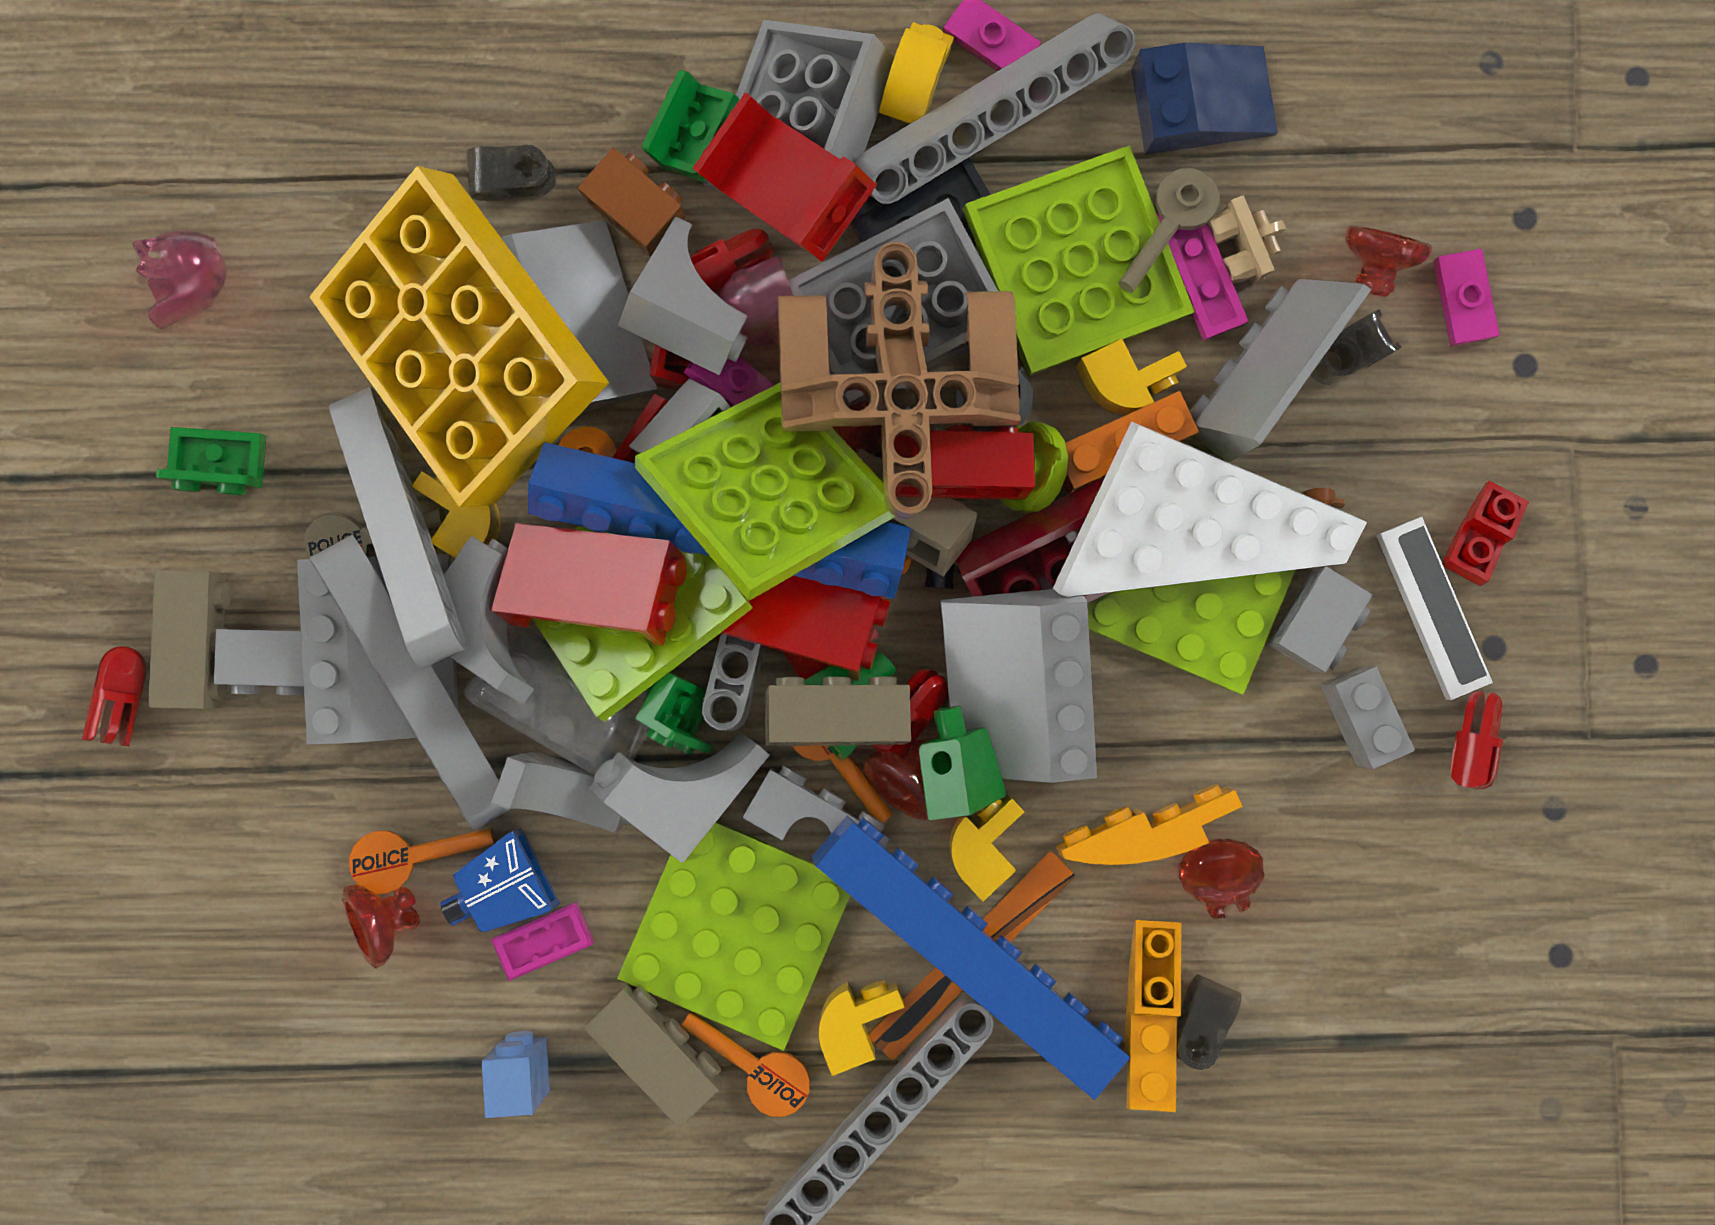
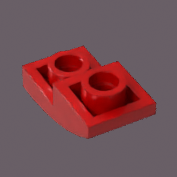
(1484, 532)

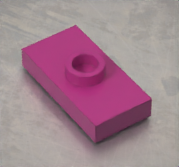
(989, 34)
(1466, 297)
(735, 383)
(542, 941)

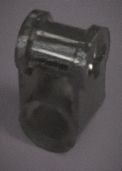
(501, 171)
(1357, 347)
(1207, 1016)

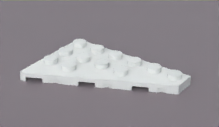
(1192, 518)

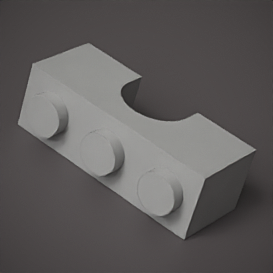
(785, 800)

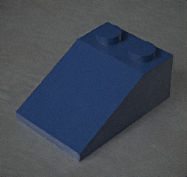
(1202, 95)

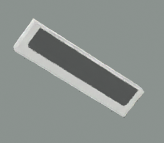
(1434, 609)

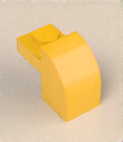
(915, 72)
(1118, 384)
(461, 522)
(972, 848)
(843, 1021)

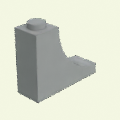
(679, 310)
(473, 586)
(555, 788)
(682, 802)

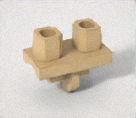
(1252, 238)

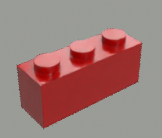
(975, 463)

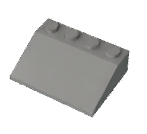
(819, 83)
(943, 260)
(587, 289)
(1273, 364)
(1025, 677)
(340, 683)

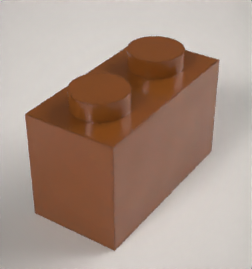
(631, 199)

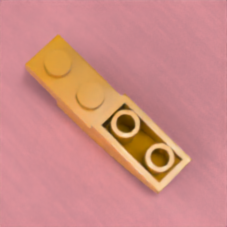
(1133, 839)
(1153, 1015)

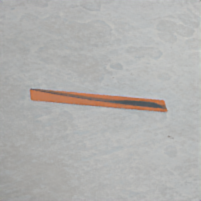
(1005, 919)

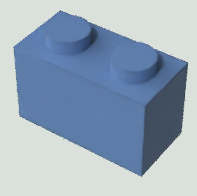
(515, 1075)

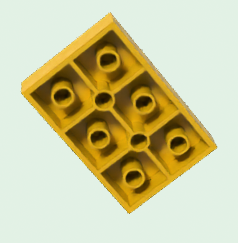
(457, 338)

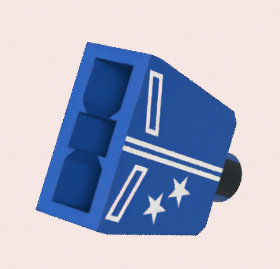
(501, 886)

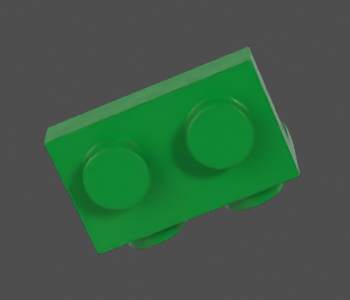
(687, 124)
(214, 458)
(675, 713)

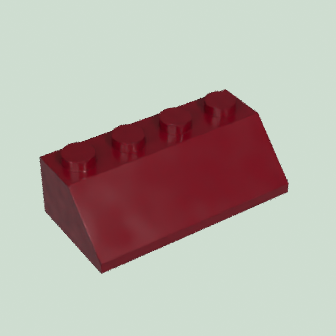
(1028, 550)

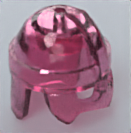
(183, 277)
(756, 295)

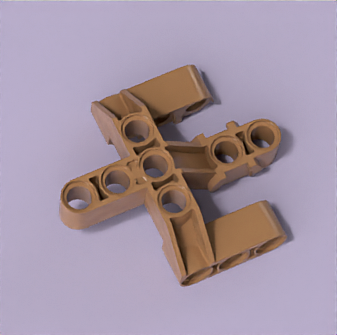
(814, 398)

